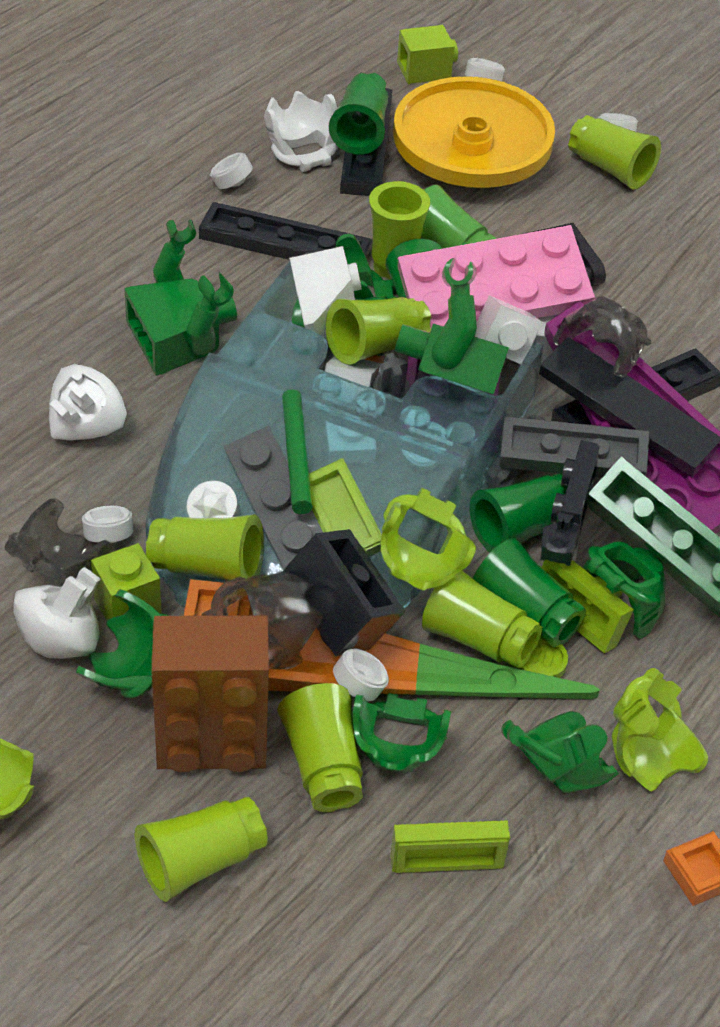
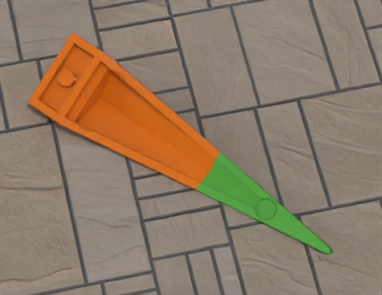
(409, 665)

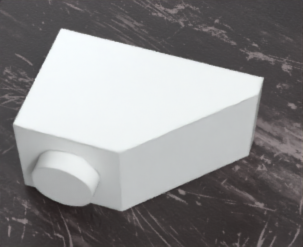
(321, 281)

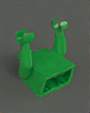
(177, 316)
(453, 349)

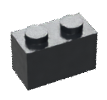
(346, 591)

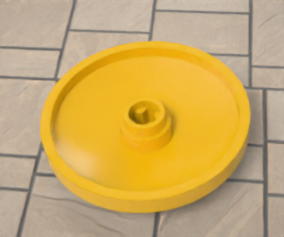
(473, 132)

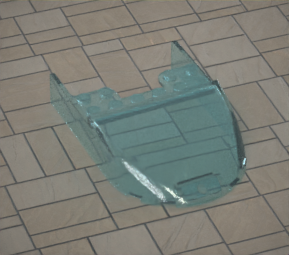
(393, 446)

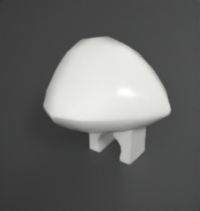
(84, 405)
(59, 619)

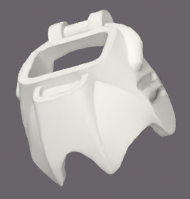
(301, 125)

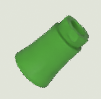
(449, 223)

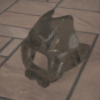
(611, 325)
(49, 549)
(283, 601)

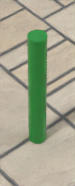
(296, 452)

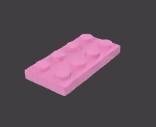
(528, 270)

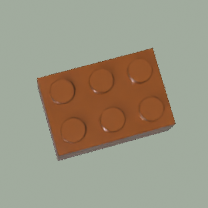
(210, 692)

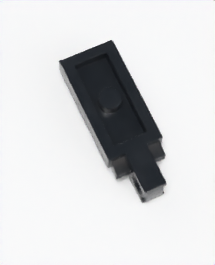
(570, 508)

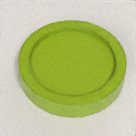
(547, 660)

